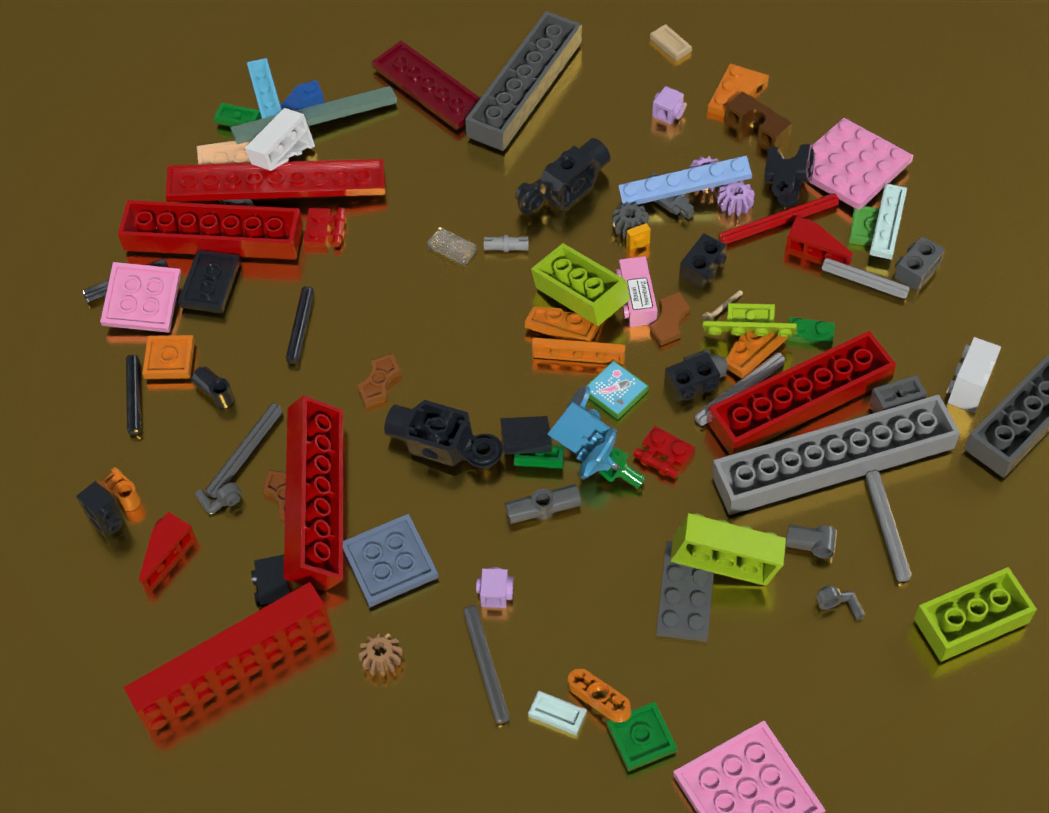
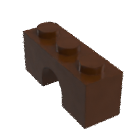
(747, 110)

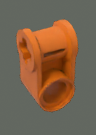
(119, 487)

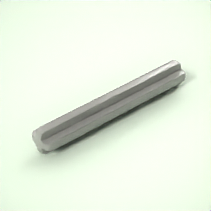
(865, 278)

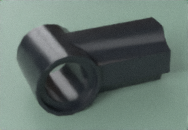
(215, 387)

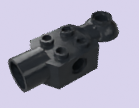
(565, 178)
(442, 435)

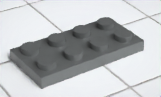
(684, 601)

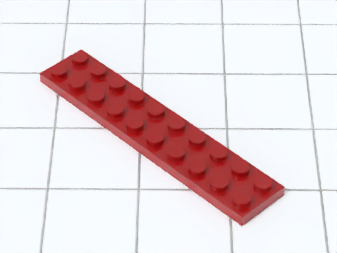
(288, 180)

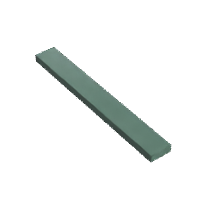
(323, 112)

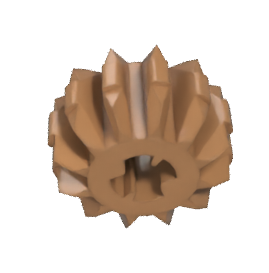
(378, 646)

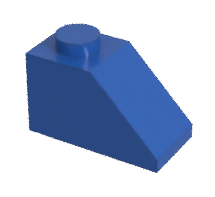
(304, 96)

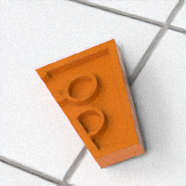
(732, 84)
(561, 324)
(751, 351)

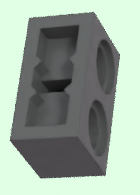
(919, 263)
(897, 394)

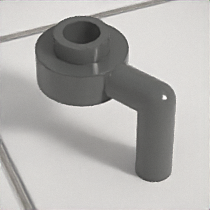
(720, 362)
(226, 496)
(831, 596)

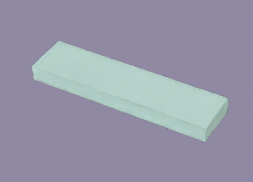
(888, 221)

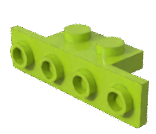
(750, 319)

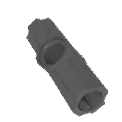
(556, 500)

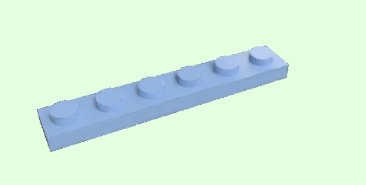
(686, 181)

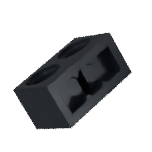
(703, 260)
(690, 373)
(100, 509)

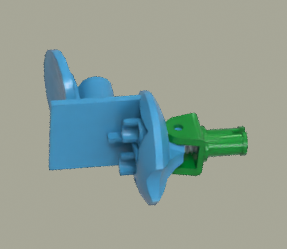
(593, 442)

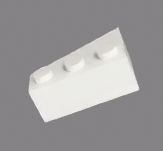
(280, 140)
(973, 374)

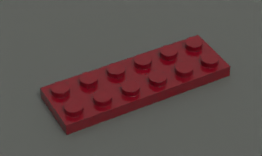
(427, 83)

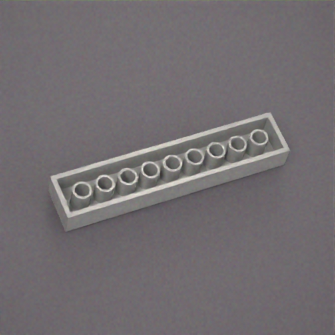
(834, 454)

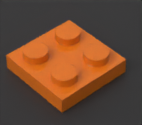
(168, 357)

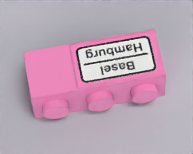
(642, 306)

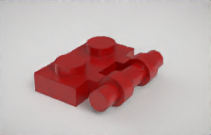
(318, 225)
(667, 447)

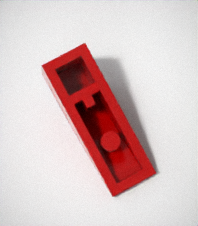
(815, 242)
(165, 545)

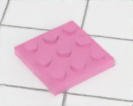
(141, 297)

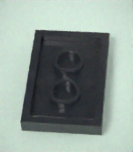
(209, 281)

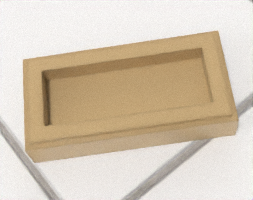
(670, 42)

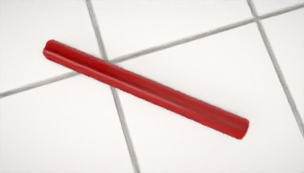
(778, 218)

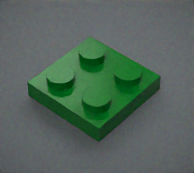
(642, 737)

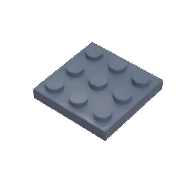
(389, 560)

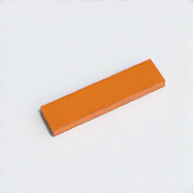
(578, 351)

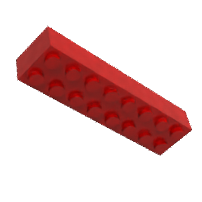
(211, 227)
(800, 393)
(314, 494)
(228, 657)

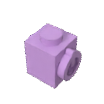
(668, 105)
(495, 587)

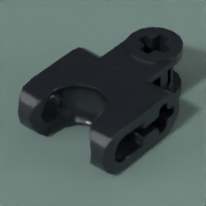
(788, 174)

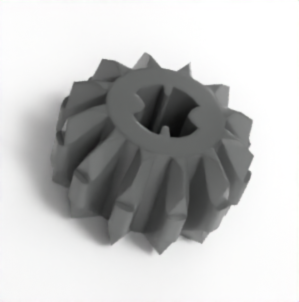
(628, 217)

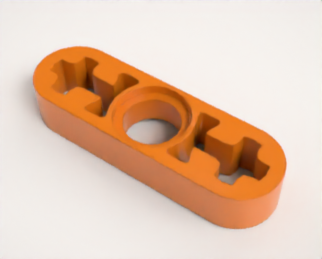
(602, 705)

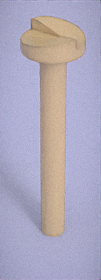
(710, 316)

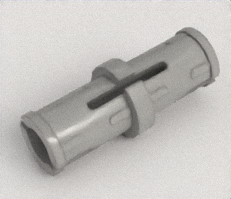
(506, 243)

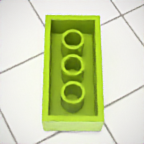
(580, 284)
(728, 549)
(974, 614)

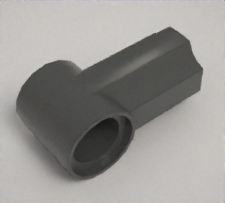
(818, 540)

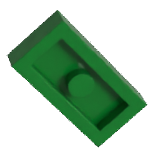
(235, 115)
(813, 331)
(545, 459)

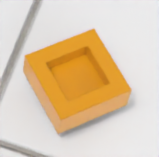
(638, 236)

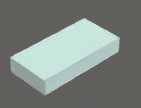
(557, 713)

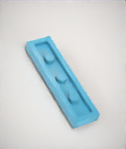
(264, 88)

